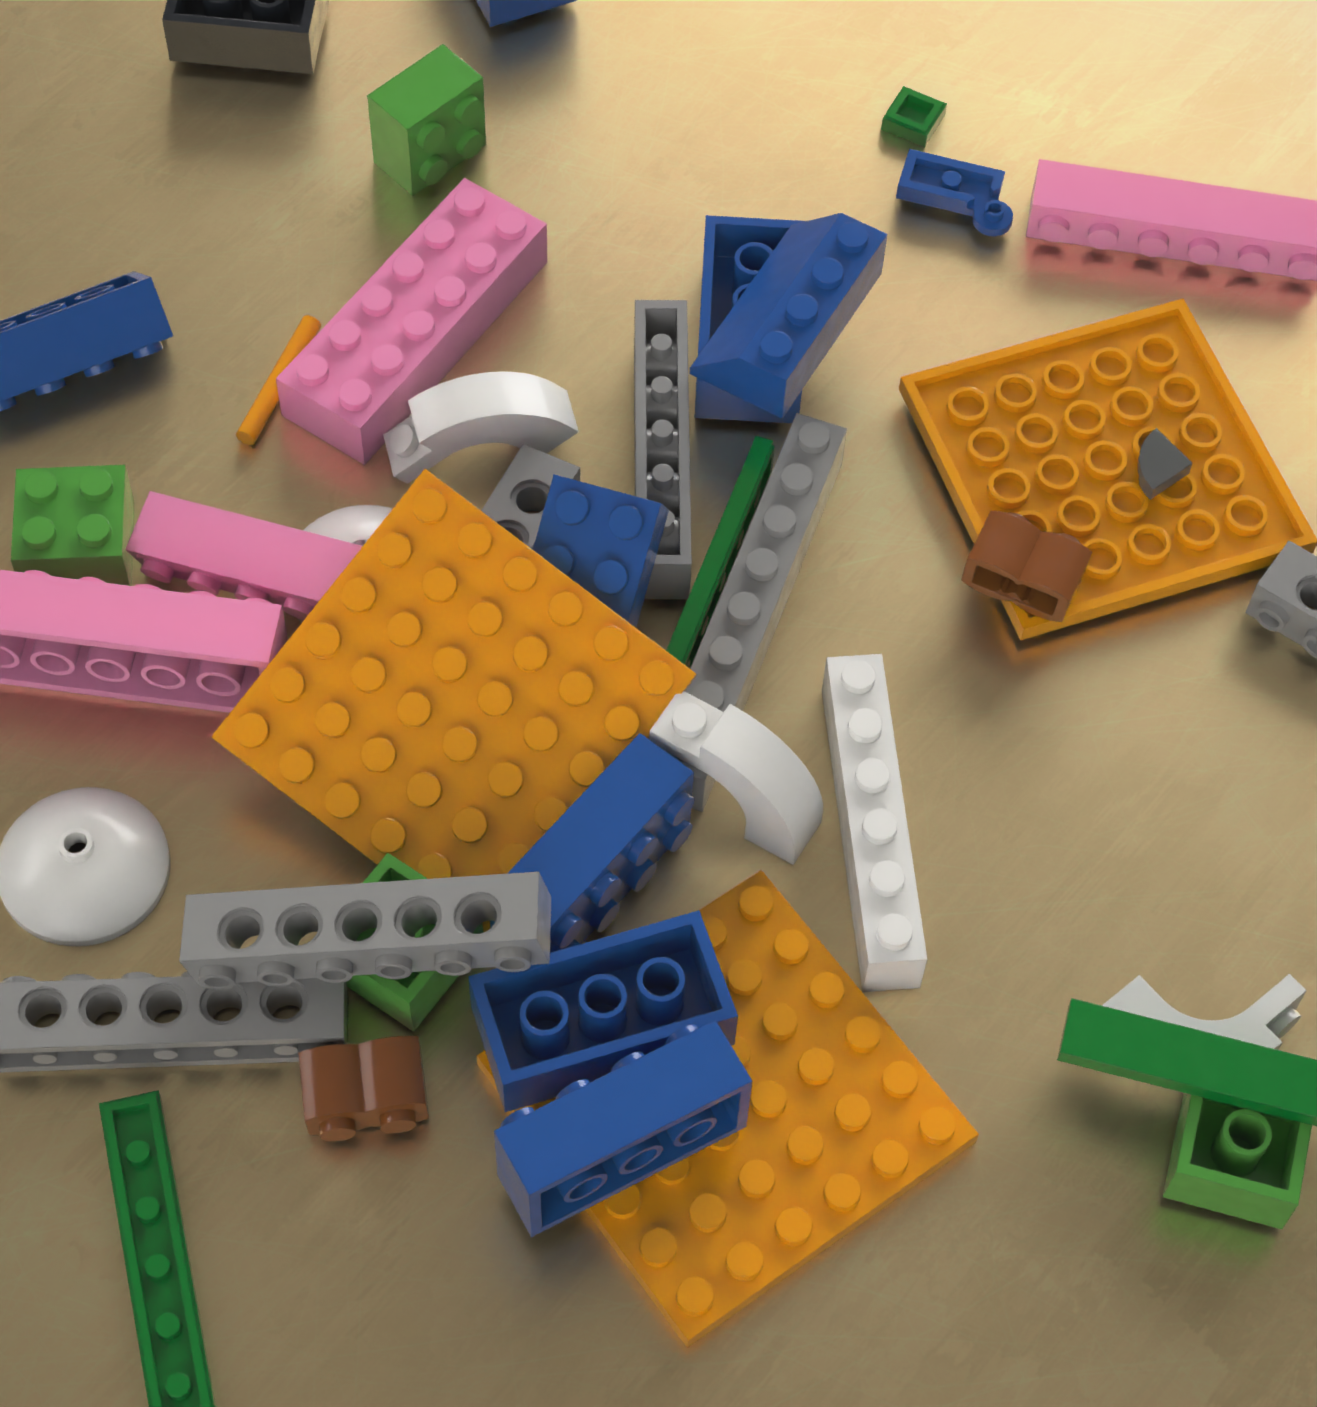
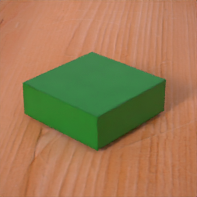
(914, 116)

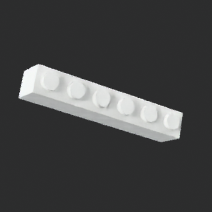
(873, 824)

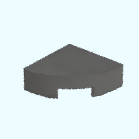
(1160, 464)

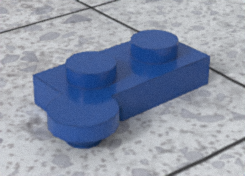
(956, 188)

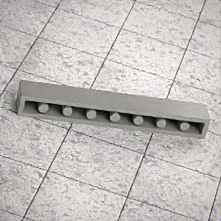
(765, 572)

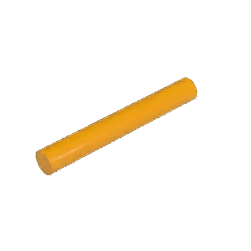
(268, 395)

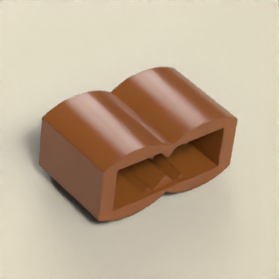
(1026, 565)
(363, 1087)

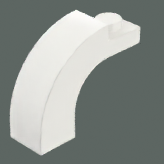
(477, 411)
(752, 764)
(1259, 1024)

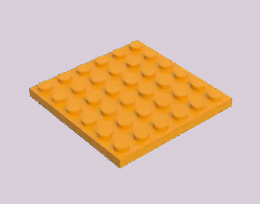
(1059, 440)
(449, 693)
(830, 1135)

